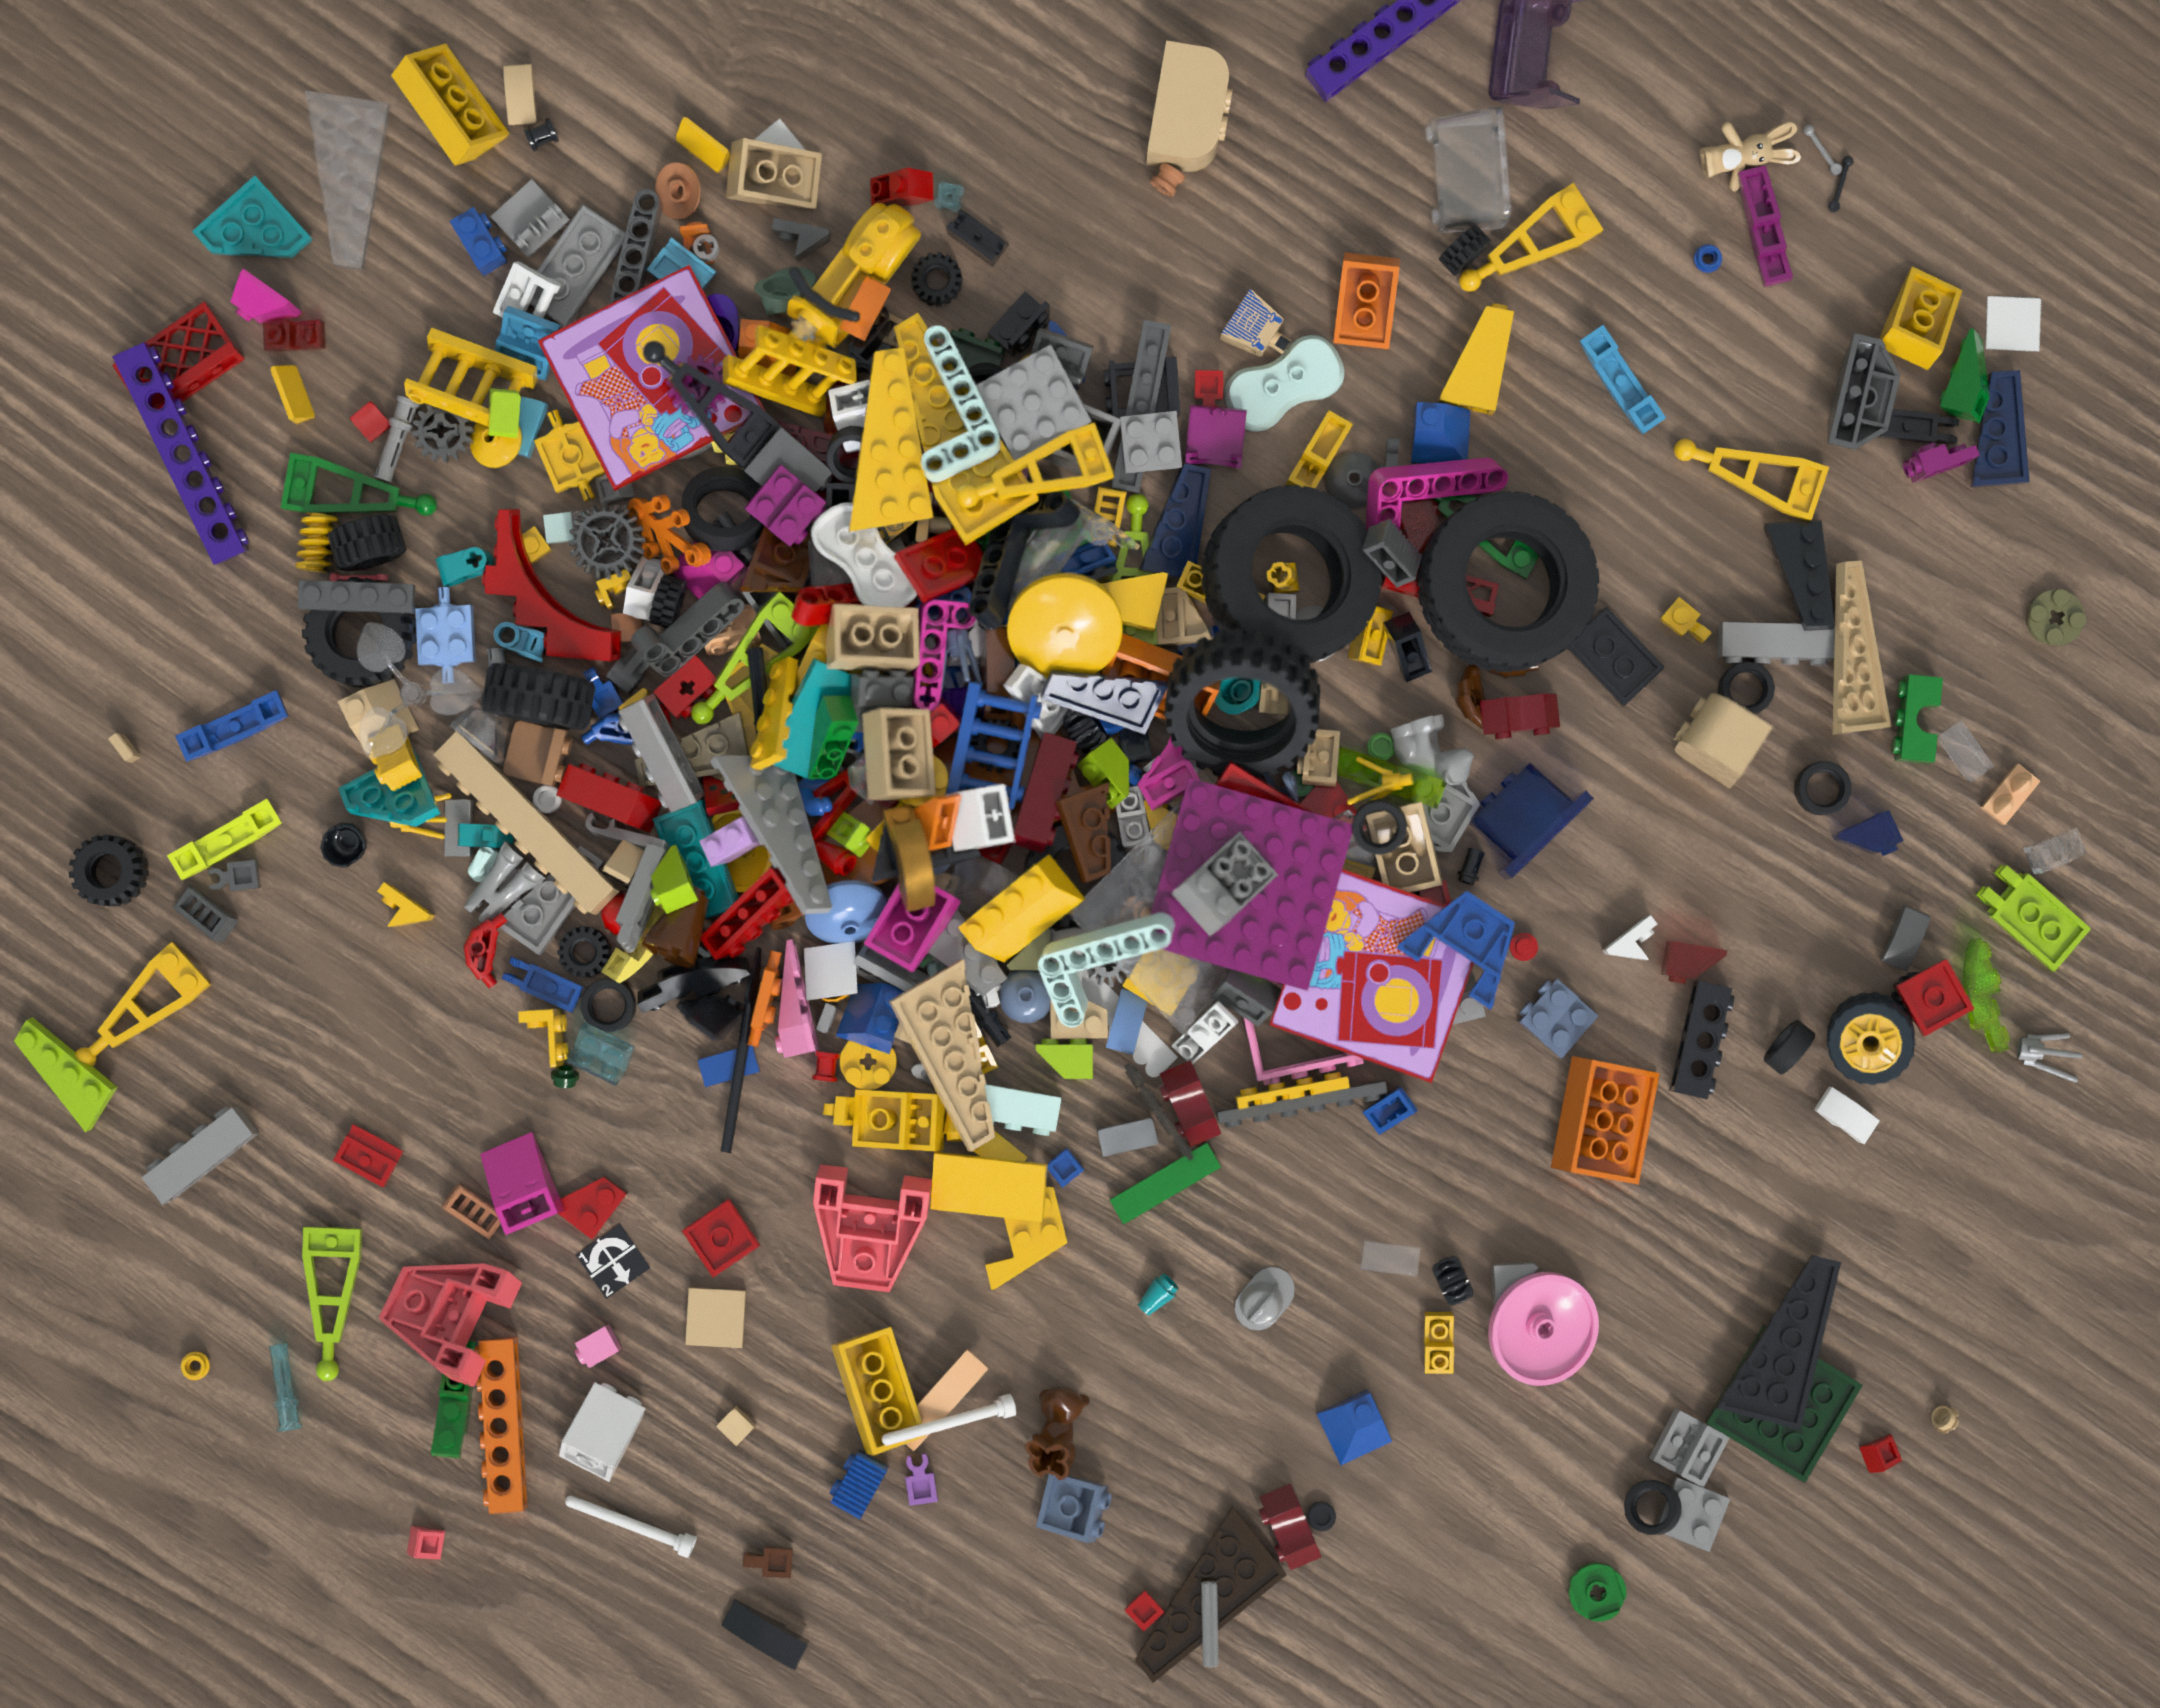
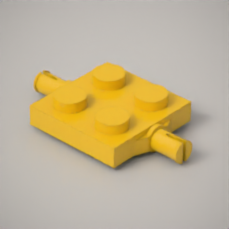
(568, 457)

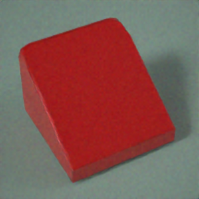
(370, 421)
(1880, 1454)

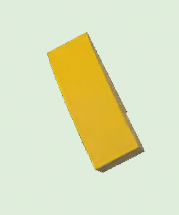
(1320, 451)

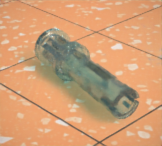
(287, 1406)

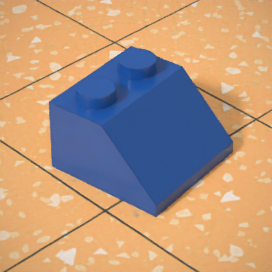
(870, 1017)

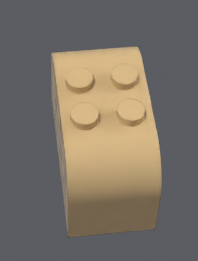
(1189, 107)
(1721, 738)

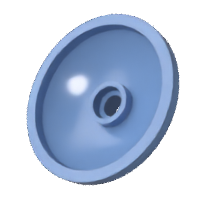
(853, 912)

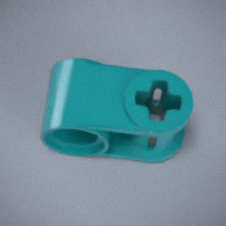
(459, 567)

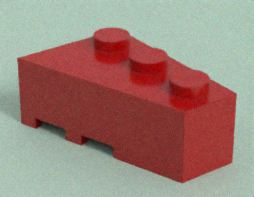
(609, 797)

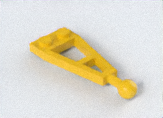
(1573, 213)
(1087, 451)
(1804, 490)
(182, 976)

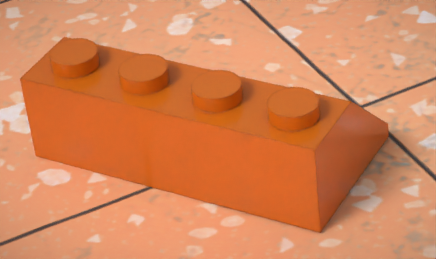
(1147, 661)

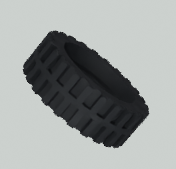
(1251, 658)

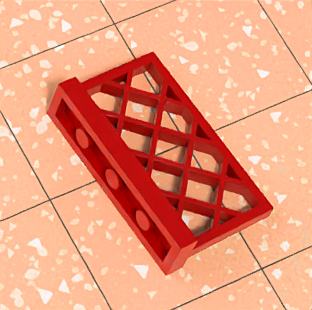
(207, 368)

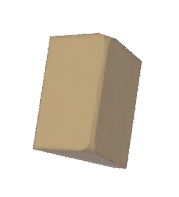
(736, 1425)

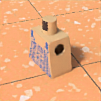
(1255, 327)

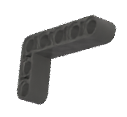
(634, 244)

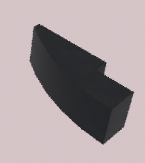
(765, 1634)

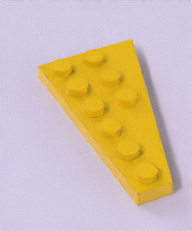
(889, 466)

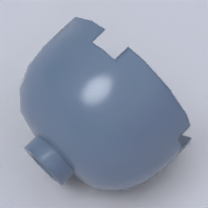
(1024, 996)

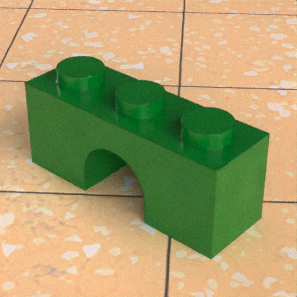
(1911, 742)

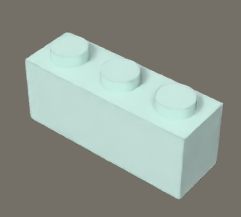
(1023, 1108)

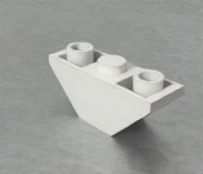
(1205, 1033)

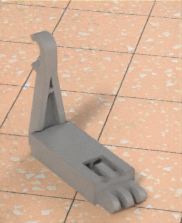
(638, 901)

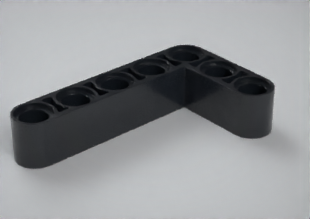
(1005, 552)

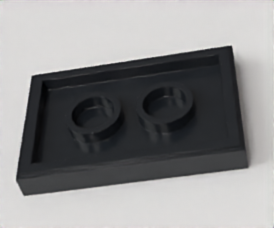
(1615, 657)

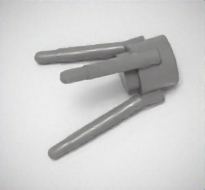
(2030, 1049)

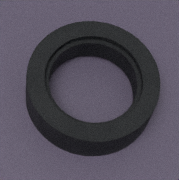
(716, 480)

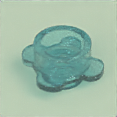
(946, 189)

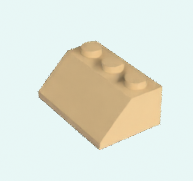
(873, 638)
(898, 754)

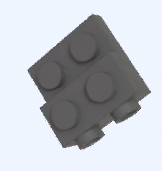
(880, 690)

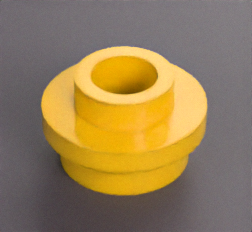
(189, 1372)

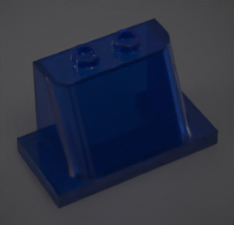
(1525, 816)

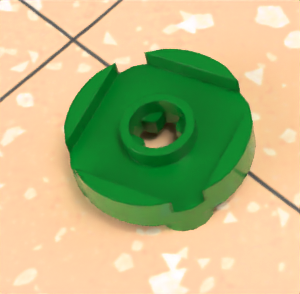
(1612, 1598)

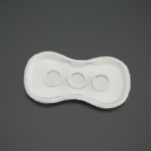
(864, 557)

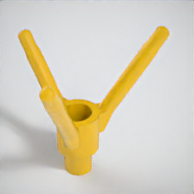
(1390, 782)

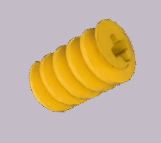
(316, 542)

